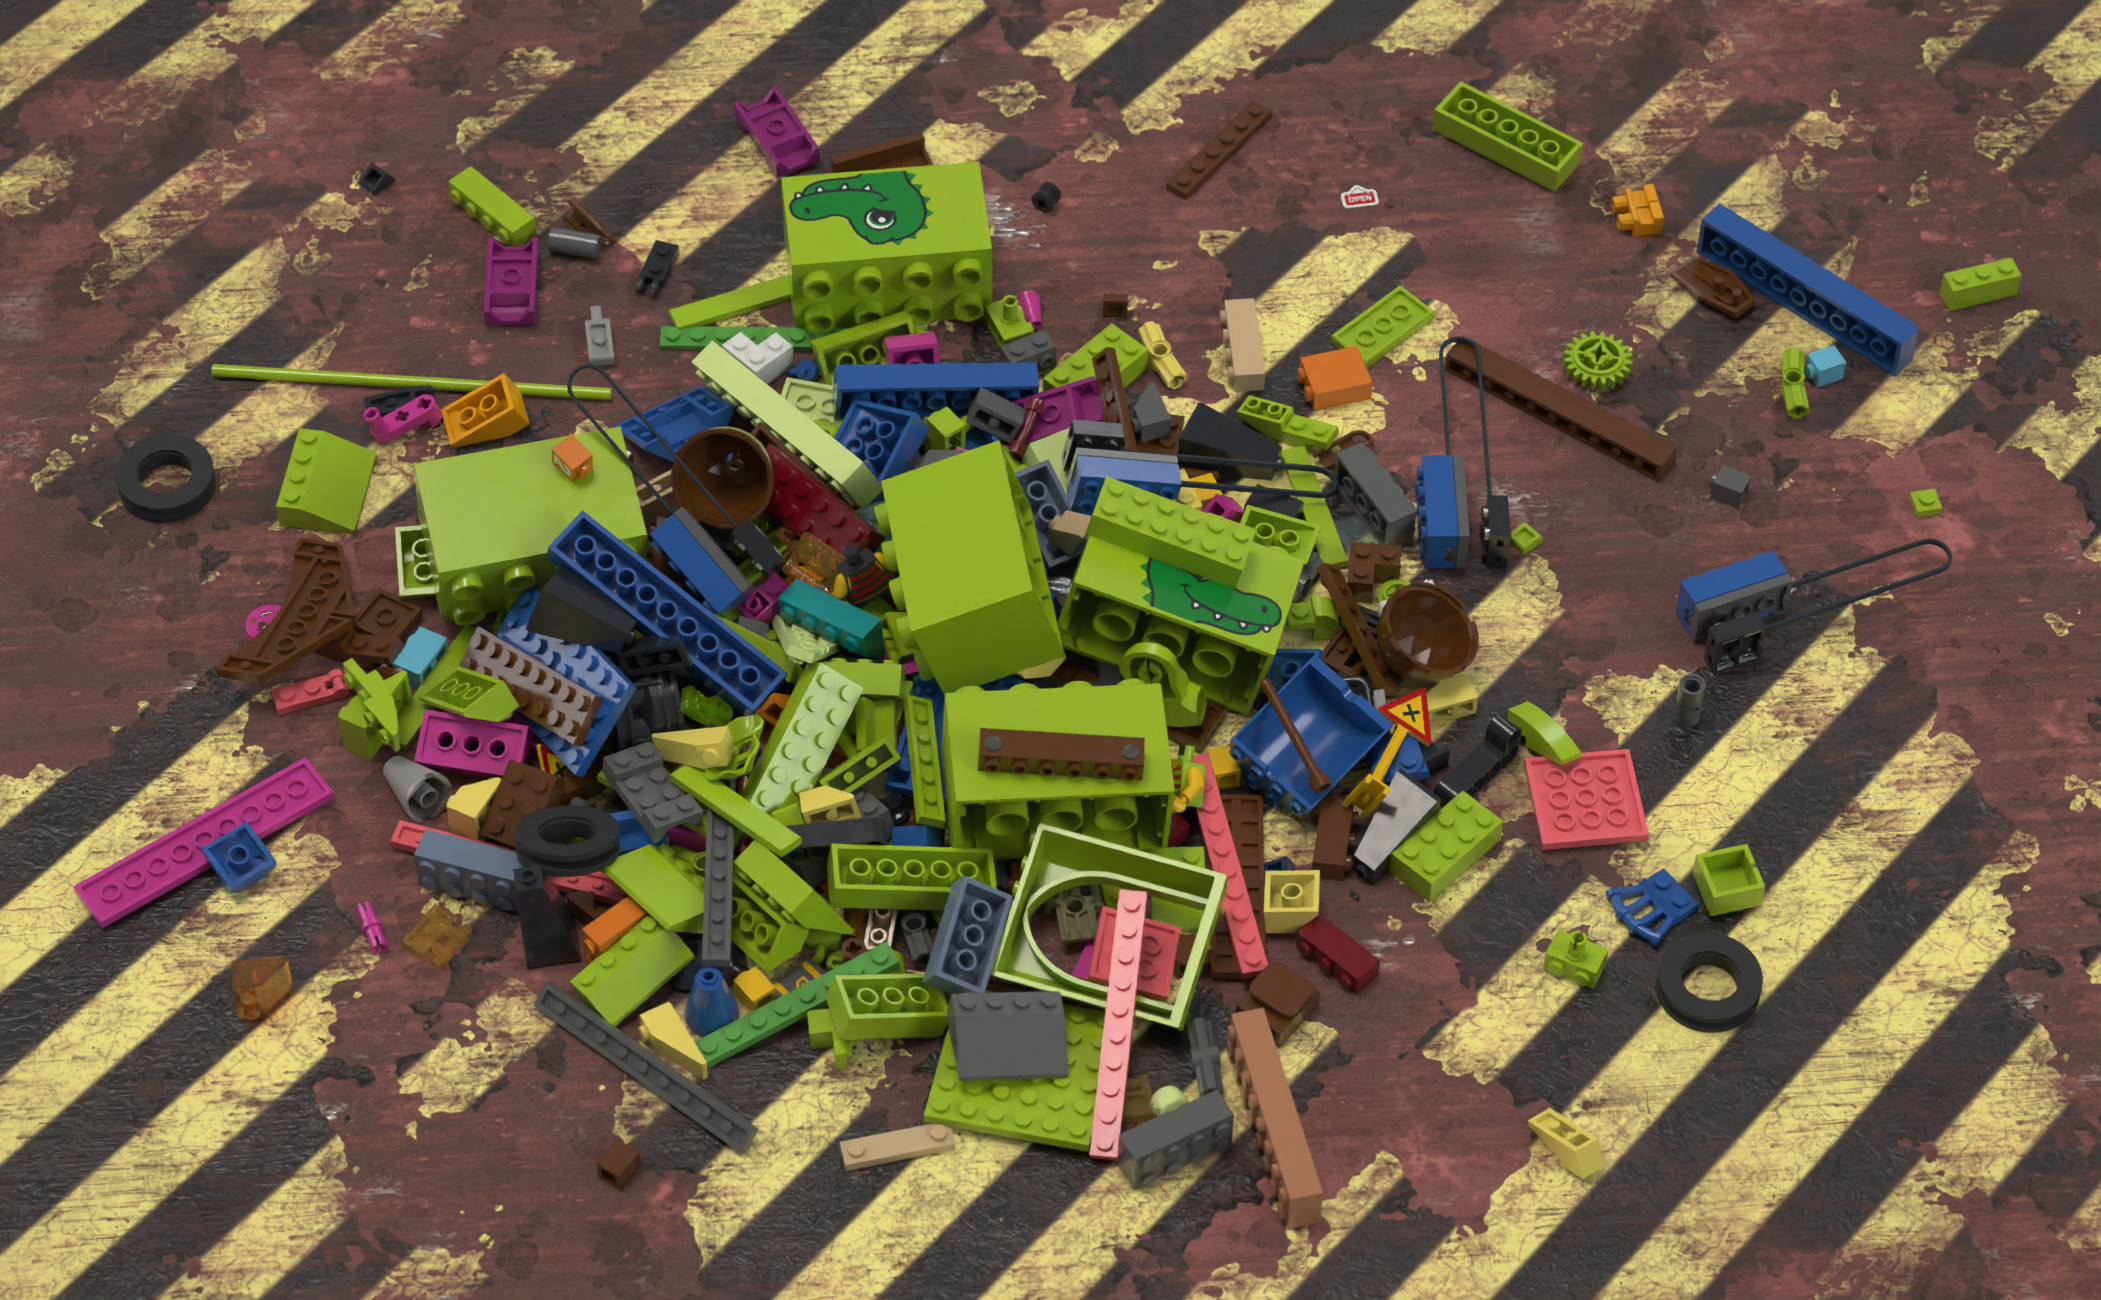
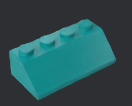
(832, 619)

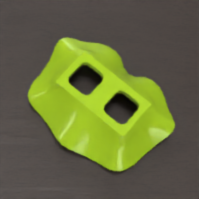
(744, 731)

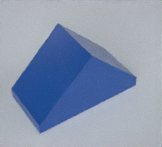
(918, 836)

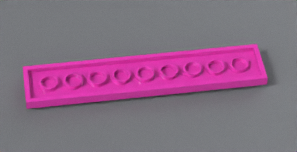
(178, 854)

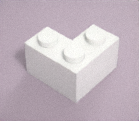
(764, 360)

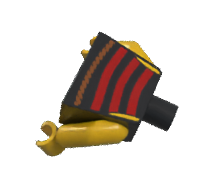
(862, 577)

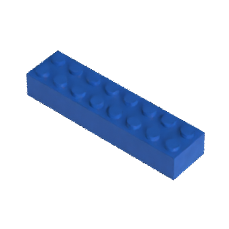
(930, 387)

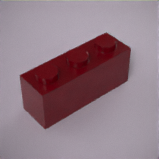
(1337, 954)

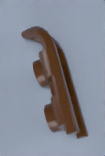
(581, 215)
(1328, 457)

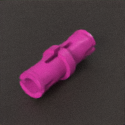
(372, 927)

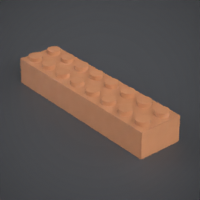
(1274, 1118)

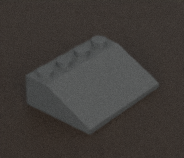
(1008, 1035)

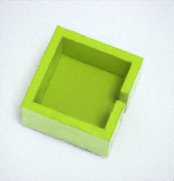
(1725, 878)

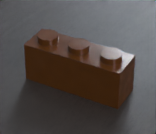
(1334, 839)

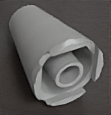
(417, 788)

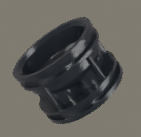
(649, 711)

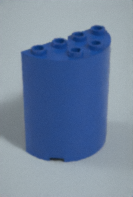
(1330, 720)

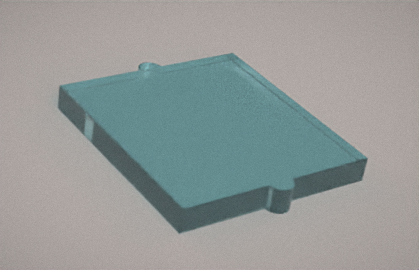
(1353, 531)

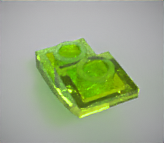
(708, 711)

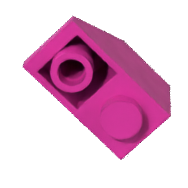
(763, 602)

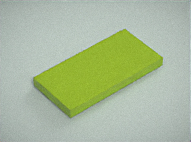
(1384, 325)

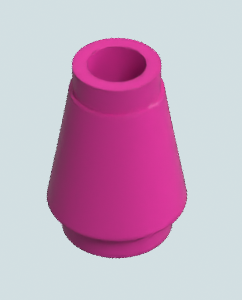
(1031, 307)

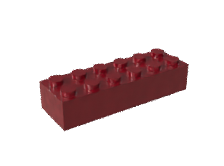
(812, 507)

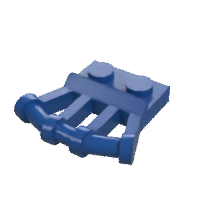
(1663, 895)

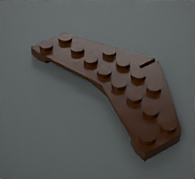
(313, 615)

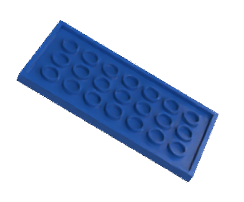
(581, 664)

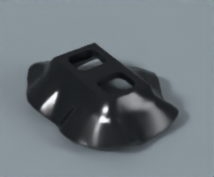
(685, 977)

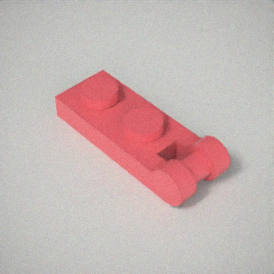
(310, 692)

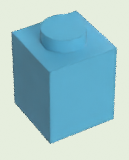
(1825, 366)

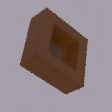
(1115, 305)

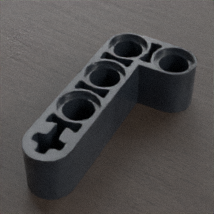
(1484, 762)
(818, 837)

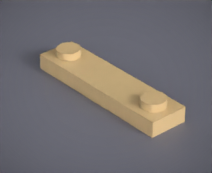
(896, 1145)

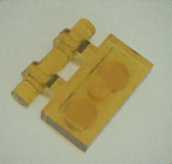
(430, 930)

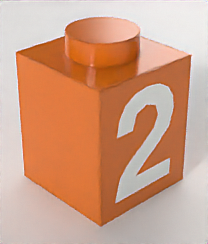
(572, 458)

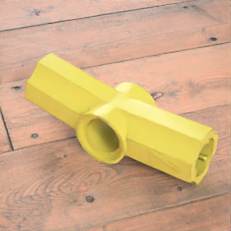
(1160, 356)

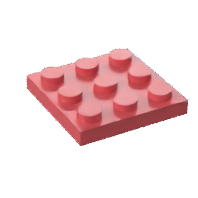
(1156, 960)

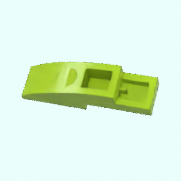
(1283, 425)
(377, 702)

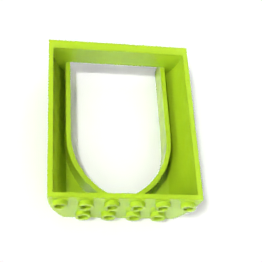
(1071, 860)

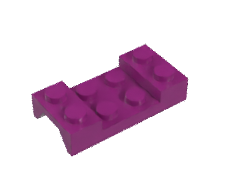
(778, 133)
(511, 283)
(1062, 404)

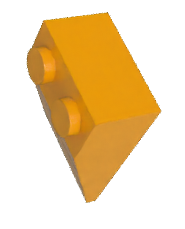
(486, 413)

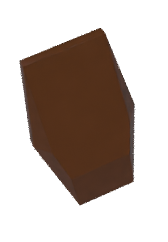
(1714, 286)

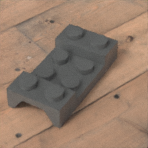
(648, 790)

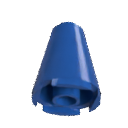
(710, 1003)

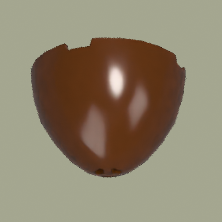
(739, 490)
(1426, 634)

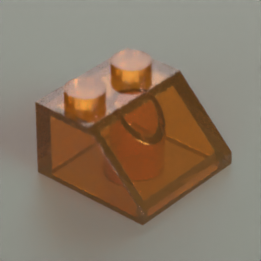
(261, 985)

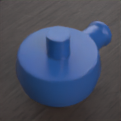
(806, 370)

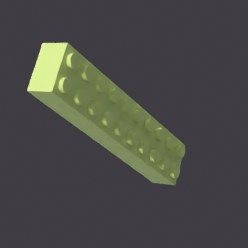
(796, 431)

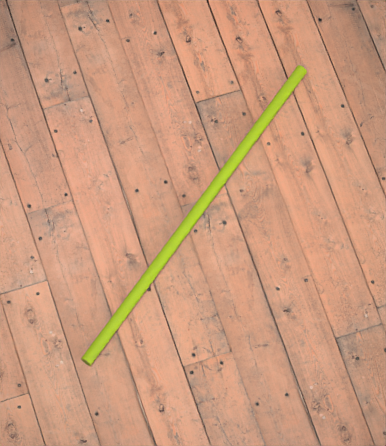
(399, 381)

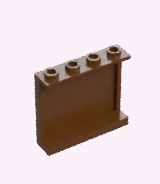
(896, 153)

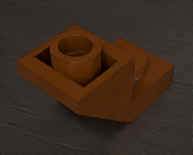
(584, 907)

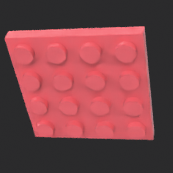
(1586, 800)

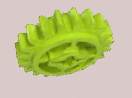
(1582, 364)

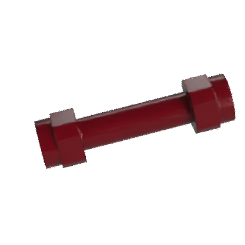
(1034, 408)

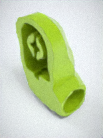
(1154, 664)

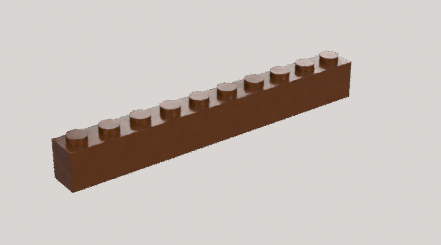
(1563, 410)

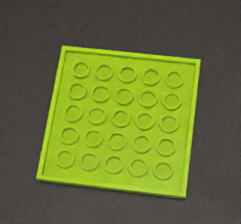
(1027, 1109)

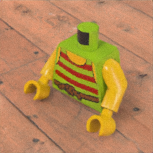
(1188, 780)

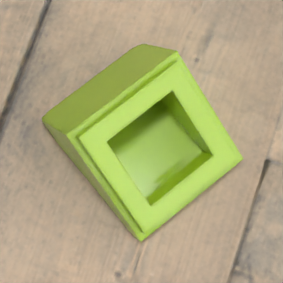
(789, 815)

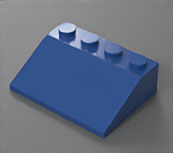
(881, 438)

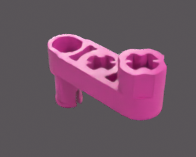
(417, 412)

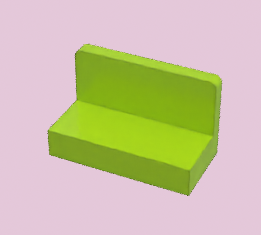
(874, 721)

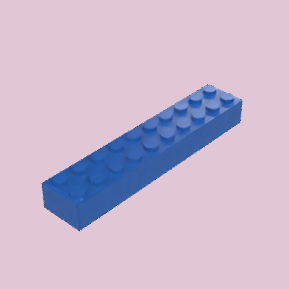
(1808, 289)
(663, 609)

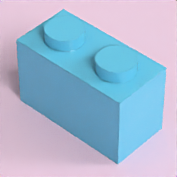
(421, 655)

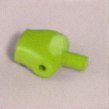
(823, 942)

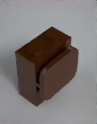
(1285, 999)

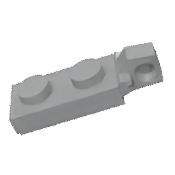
(599, 338)

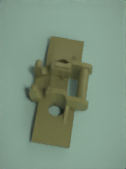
(1076, 913)

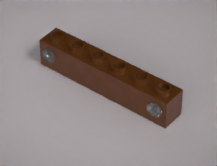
(1061, 754)

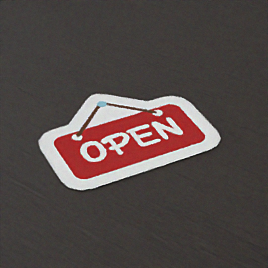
(1359, 197)

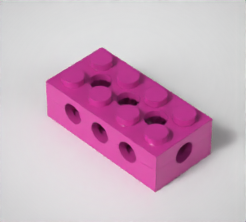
(465, 731)

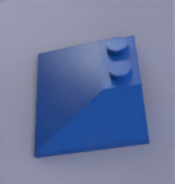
(678, 421)

